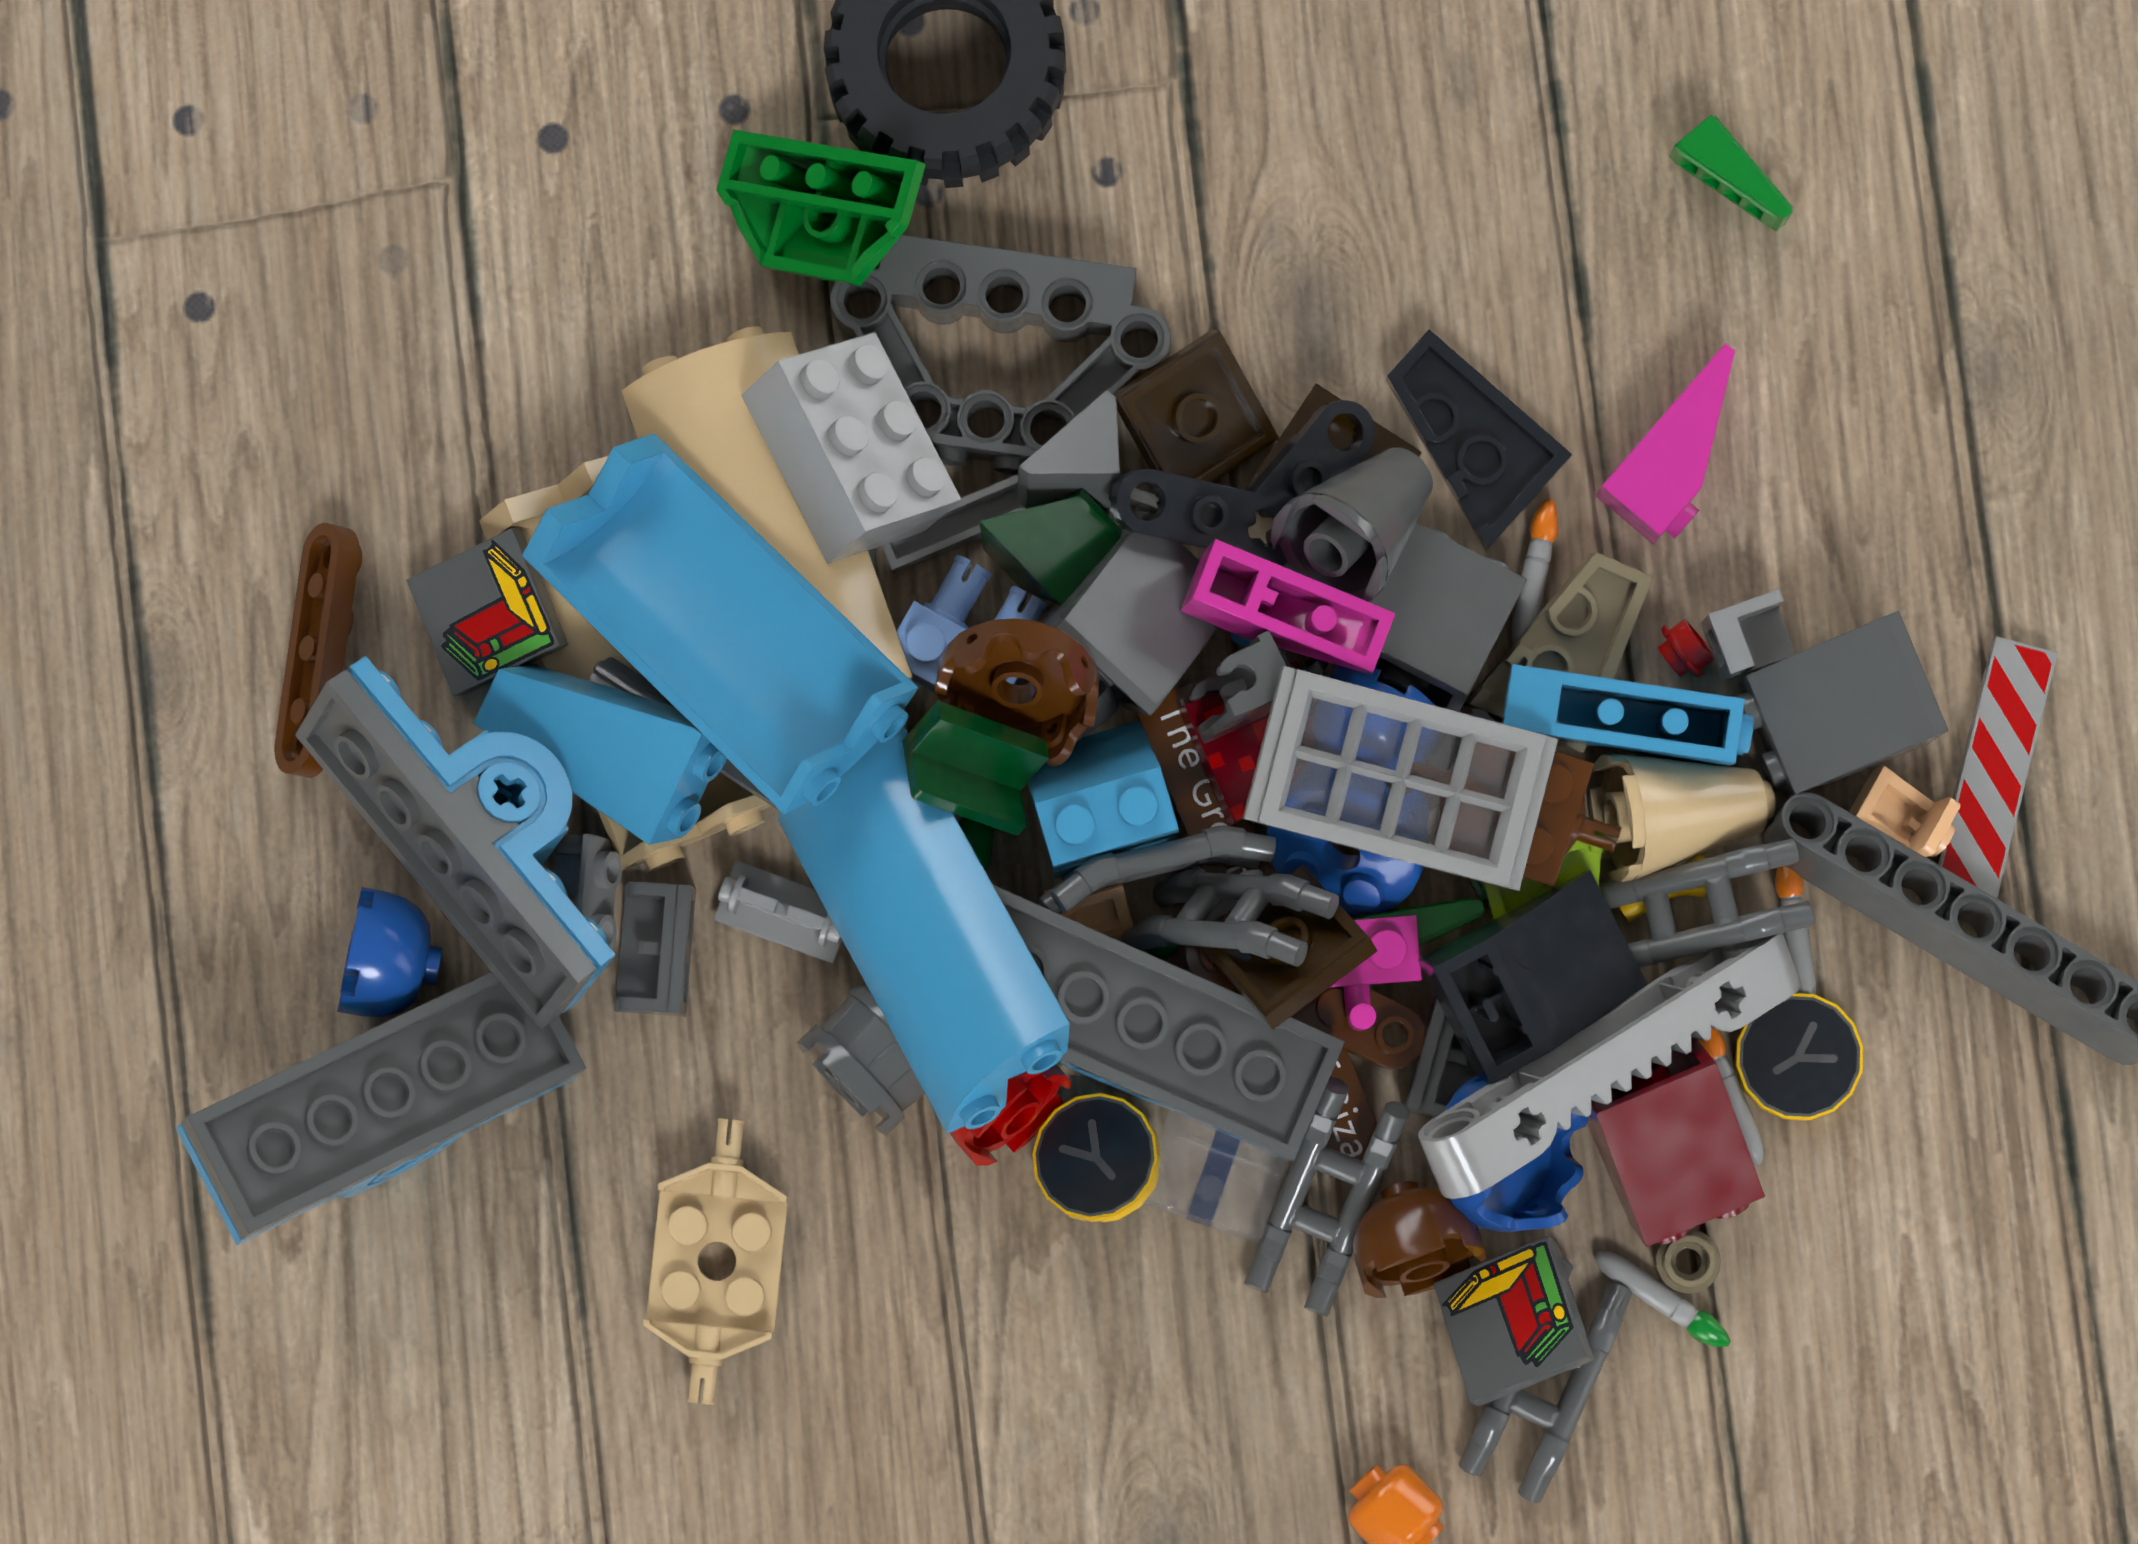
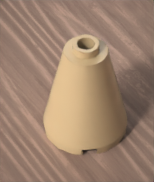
(1674, 809)

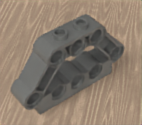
(1040, 280)

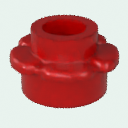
(1685, 649)

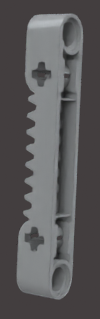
(1520, 1113)

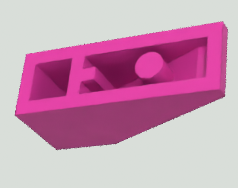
(1669, 464)
(1302, 614)

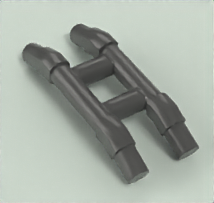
(1213, 846)
(1715, 875)
(1240, 930)
(1340, 1232)
(1557, 1419)

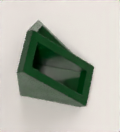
(1051, 545)

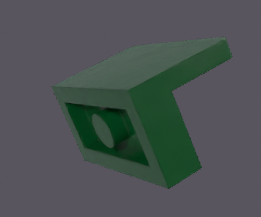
(972, 766)

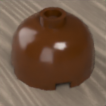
(1413, 1240)

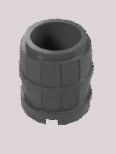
(864, 1060)

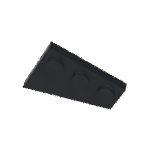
(1475, 435)

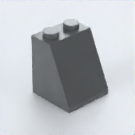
(1445, 617)
(1133, 618)
(1842, 707)

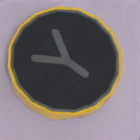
(1799, 1058)
(1097, 1158)

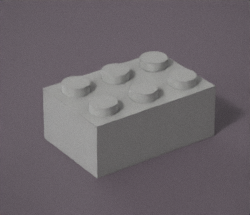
(850, 447)

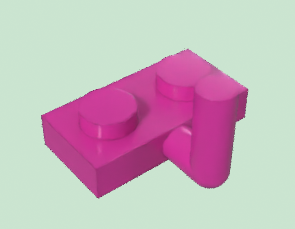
(1392, 963)

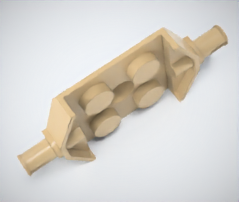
(684, 1306)

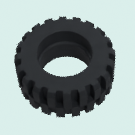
(957, 142)

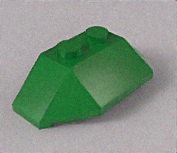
(817, 204)

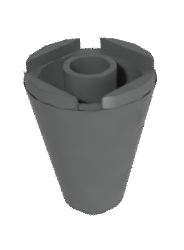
(1357, 524)

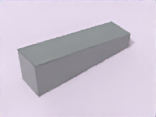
(955, 527)

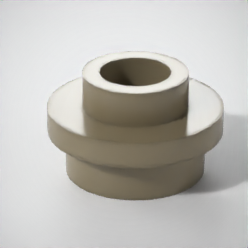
(1707, 1268)

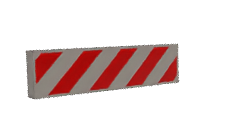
(1997, 761)

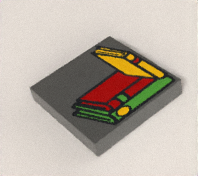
(486, 612)
(1513, 1321)

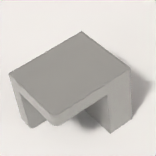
(1748, 635)

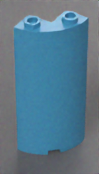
(721, 624)
(929, 938)

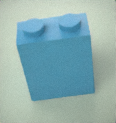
(1102, 799)

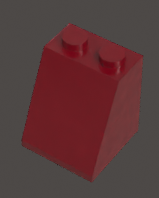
(1675, 1148)

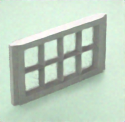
(1400, 778)

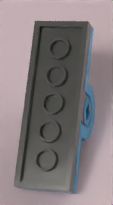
(466, 831)
(1177, 1035)
(374, 1105)

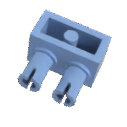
(933, 626)

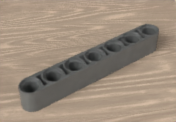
(1936, 928)

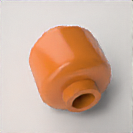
(1395, 1507)

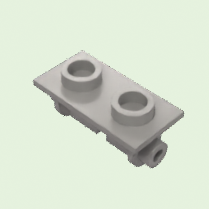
(591, 873)
(777, 911)

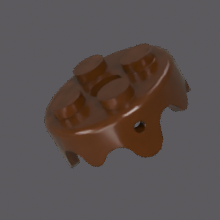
(1061, 675)

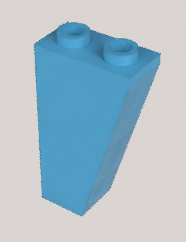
(1628, 715)
(618, 748)

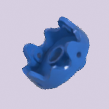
(1362, 881)
(1532, 1193)

